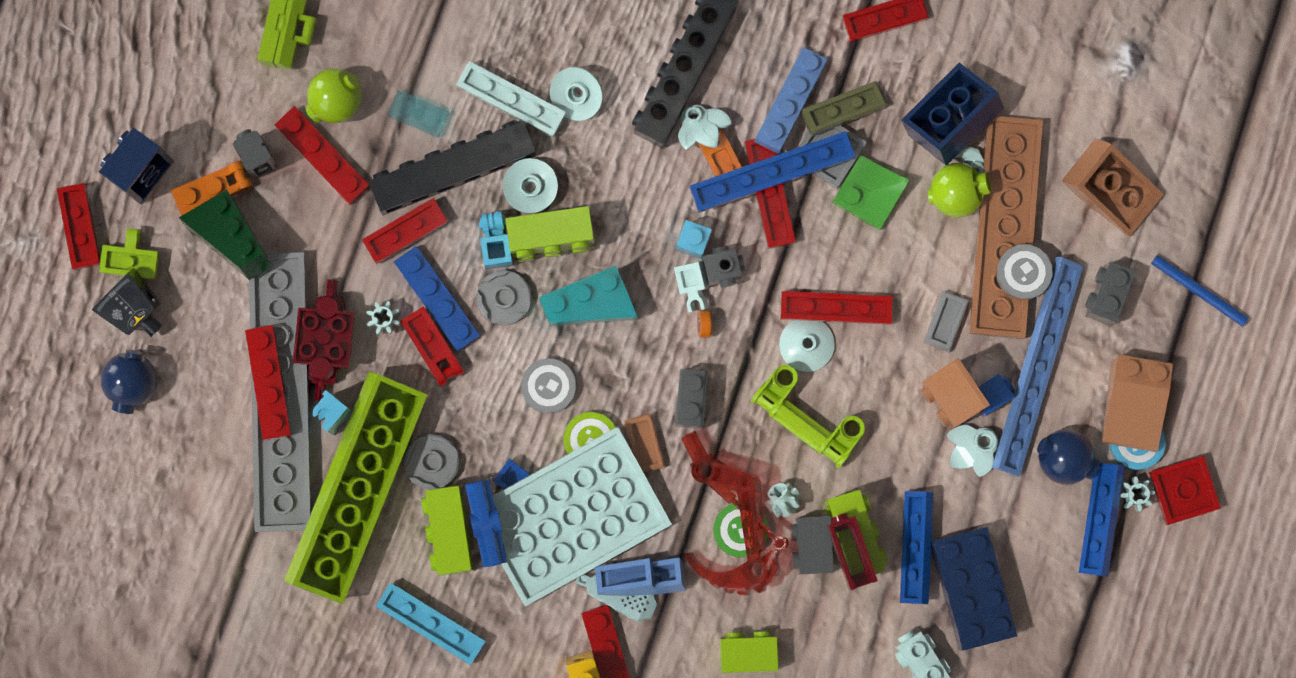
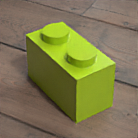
(748, 654)

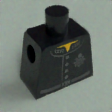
(130, 305)

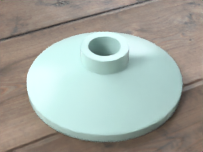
(564, 94)
(527, 172)
(800, 357)

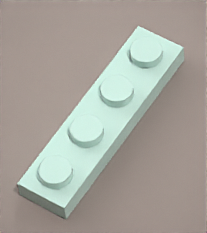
(511, 99)

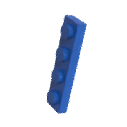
(437, 299)
(1101, 520)
(916, 547)

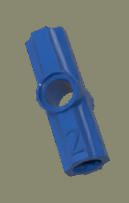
(485, 523)

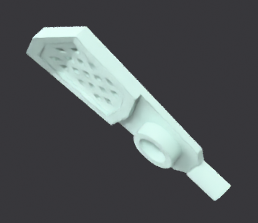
(616, 601)

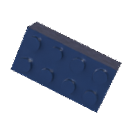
(973, 589)

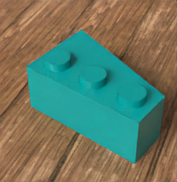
(589, 300)

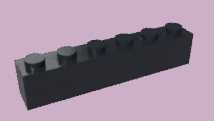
(452, 168)

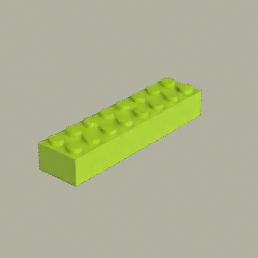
(355, 487)

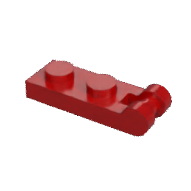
(431, 345)

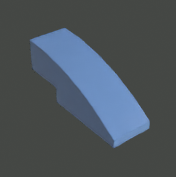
(641, 577)

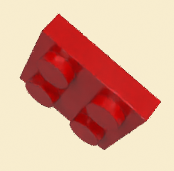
(1184, 490)

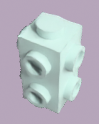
(918, 655)

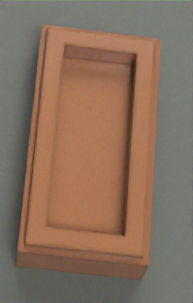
(644, 442)

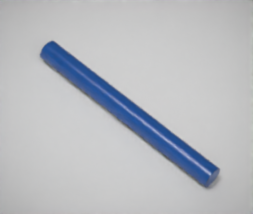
(1199, 290)

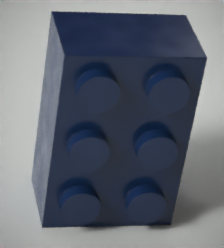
(952, 114)
(135, 165)

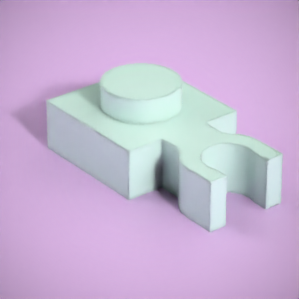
(692, 280)

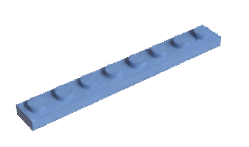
(1037, 367)

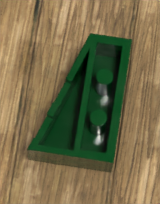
(227, 232)

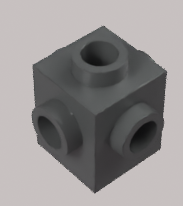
(715, 274)

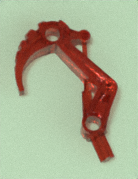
(750, 505)

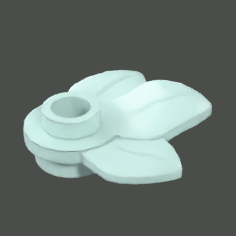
(703, 128)
(969, 451)

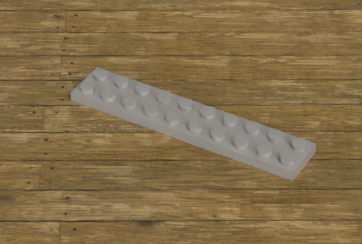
(282, 463)

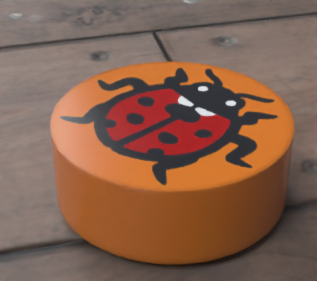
(704, 324)

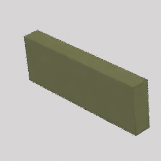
(843, 108)

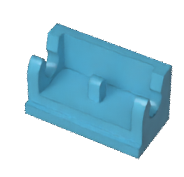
(333, 411)

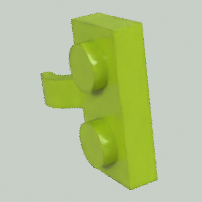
(122, 259)

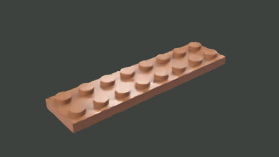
(1005, 221)

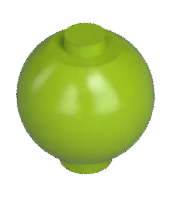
(333, 96)
(958, 190)

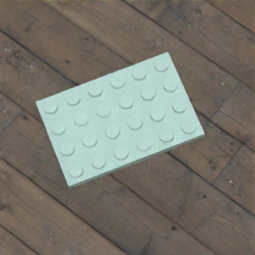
(576, 515)

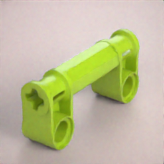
(803, 425)

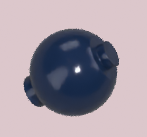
(128, 381)
(1067, 457)

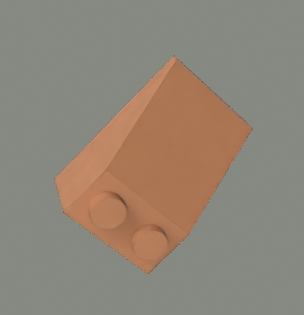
(1112, 186)
(953, 394)
(1136, 402)

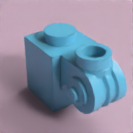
(495, 244)

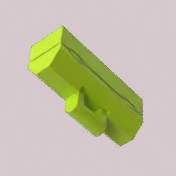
(280, 31)

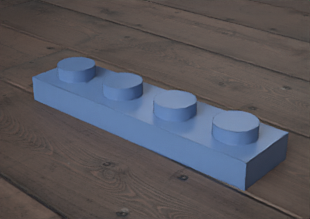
(790, 100)

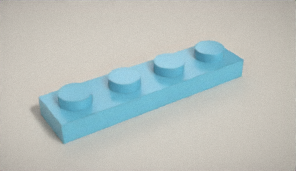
(430, 623)

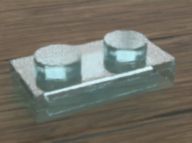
(418, 114)

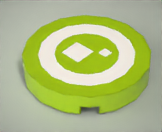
(585, 429)

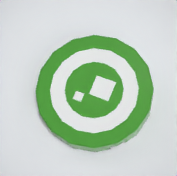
(729, 532)

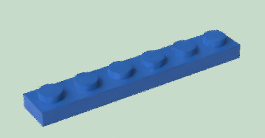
(772, 172)

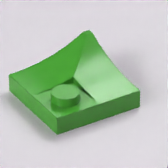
(870, 192)

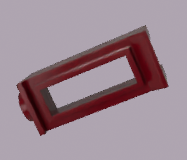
(840, 524)

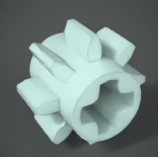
(380, 311)
(1144, 493)
(783, 499)

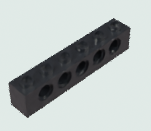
(659, 131)

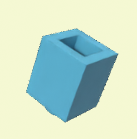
(693, 239)

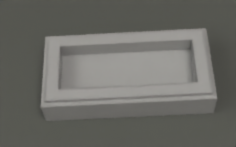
(945, 321)

